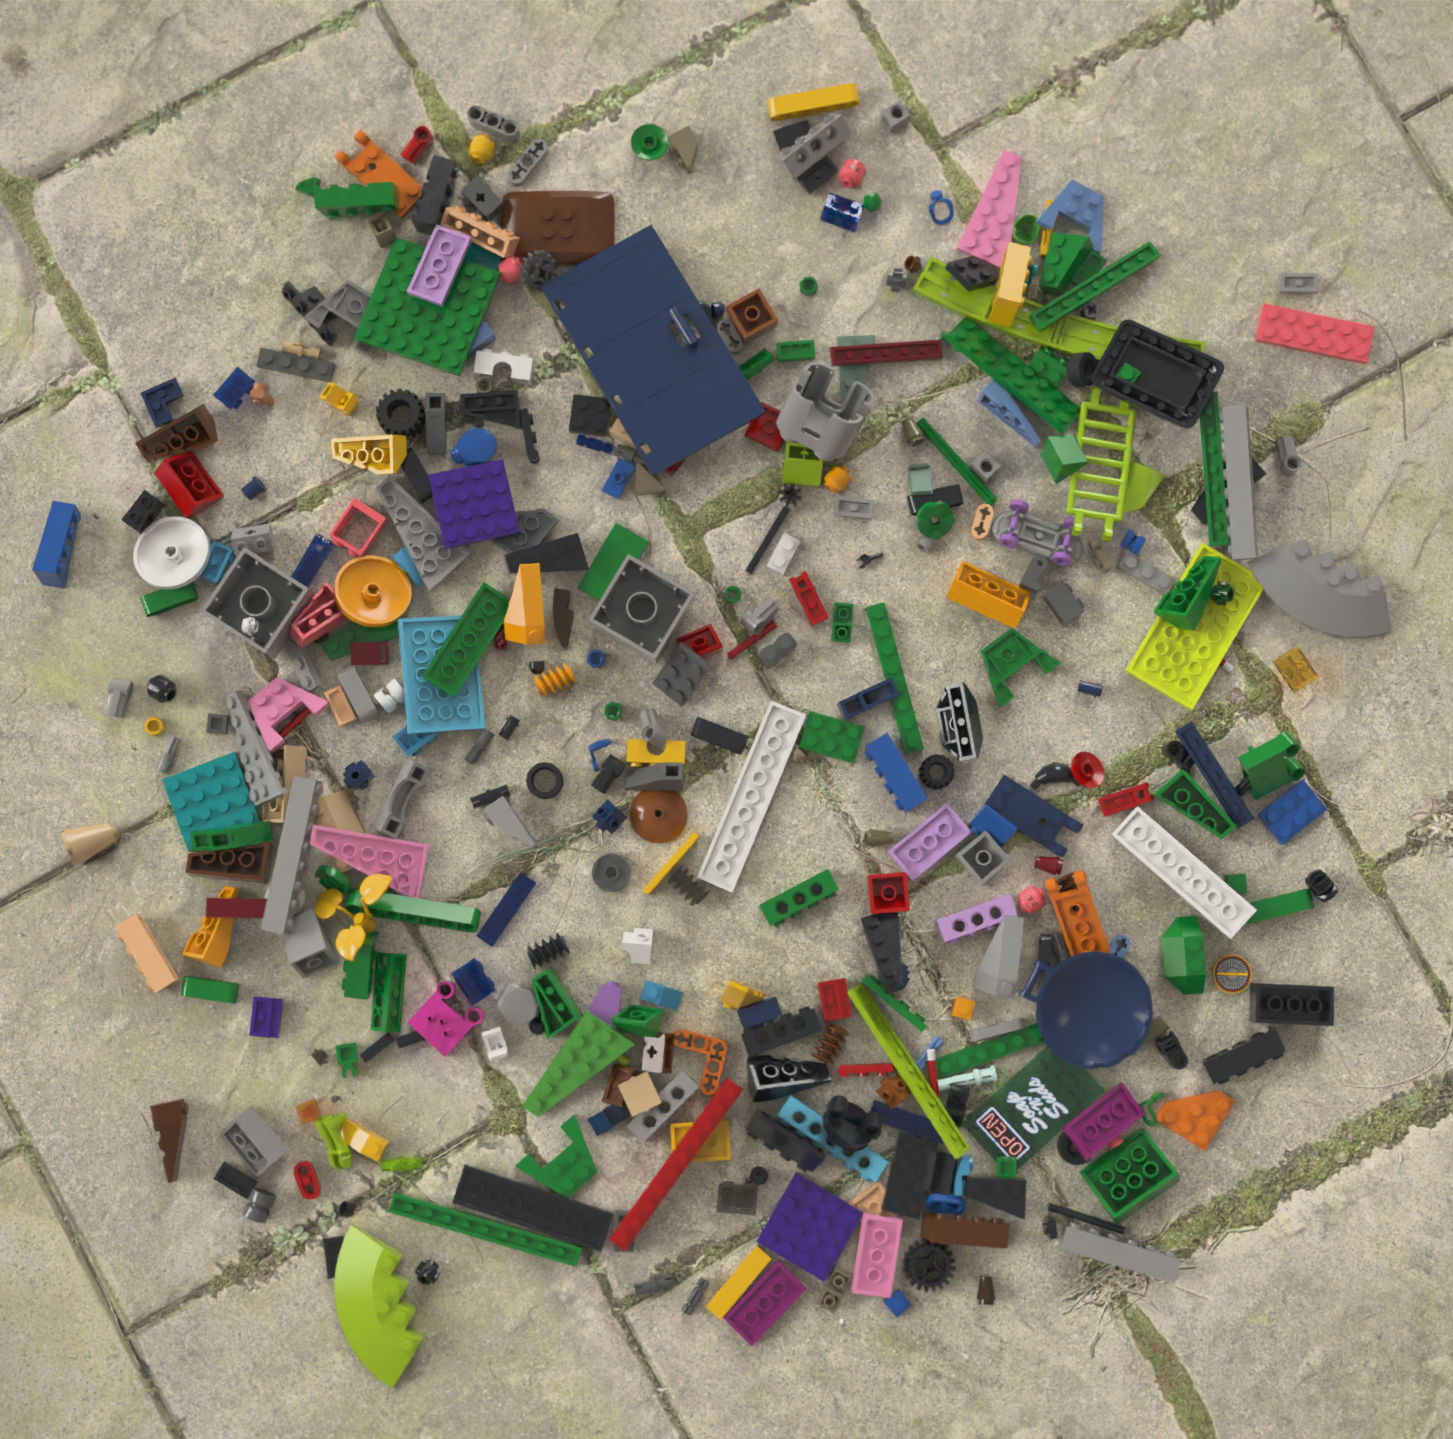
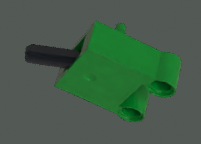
(1267, 769)

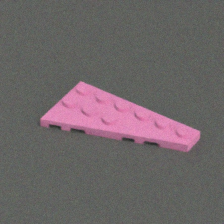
(994, 216)
(376, 855)

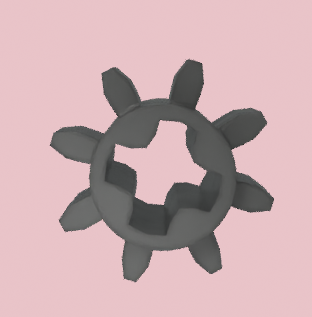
(896, 279)

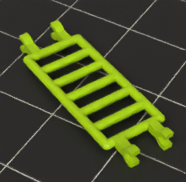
(1124, 465)

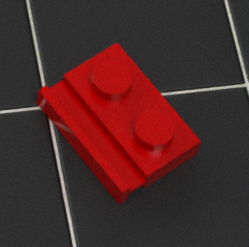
(834, 999)

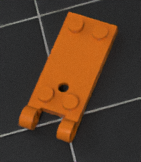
(385, 171)
(1082, 927)

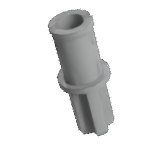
(168, 754)

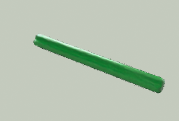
(956, 462)

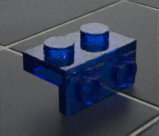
(842, 212)
(234, 389)
(473, 981)

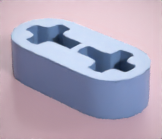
(1122, 950)

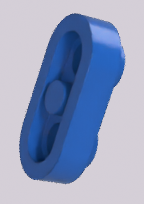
(945, 1203)

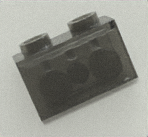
(737, 1198)

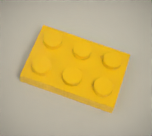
(716, 1146)

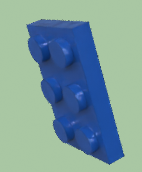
(1292, 812)

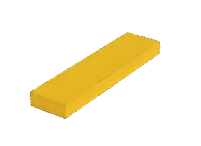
(671, 863)
(738, 1282)

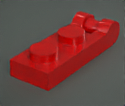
(809, 599)
(1124, 799)
(864, 1069)

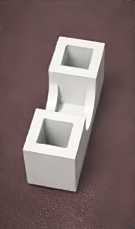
(488, 362)

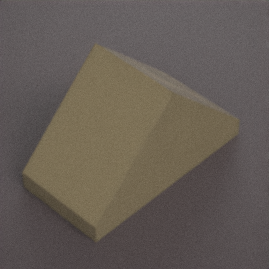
(382, 230)
(646, 483)

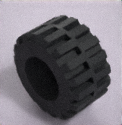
(397, 399)

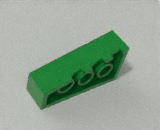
(356, 199)
(1191, 801)

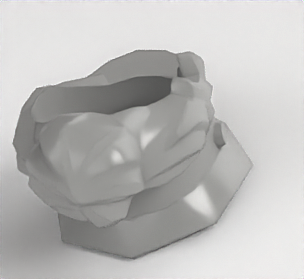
(516, 1003)

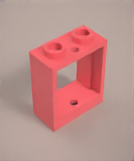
(344, 520)

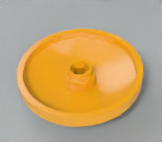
(372, 591)

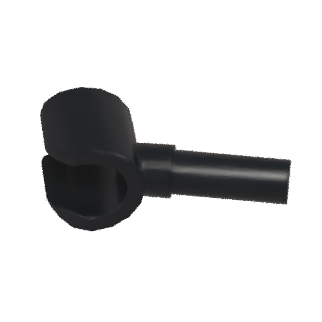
(867, 559)

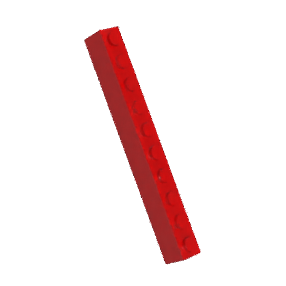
(676, 1164)

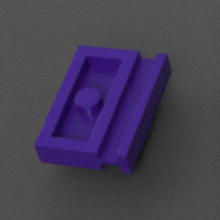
(266, 1017)

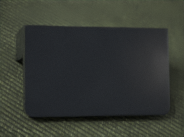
(942, 1172)

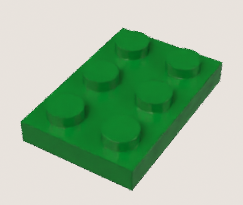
(831, 737)

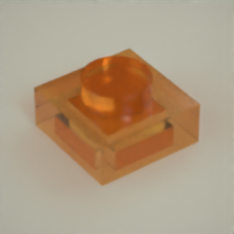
(308, 1111)

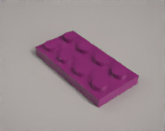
(1103, 1121)
(764, 1303)

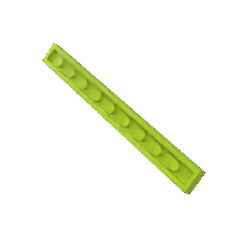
(908, 1070)

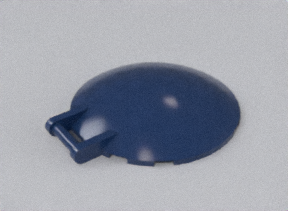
(1091, 1008)

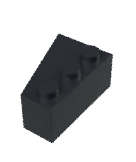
(495, 407)

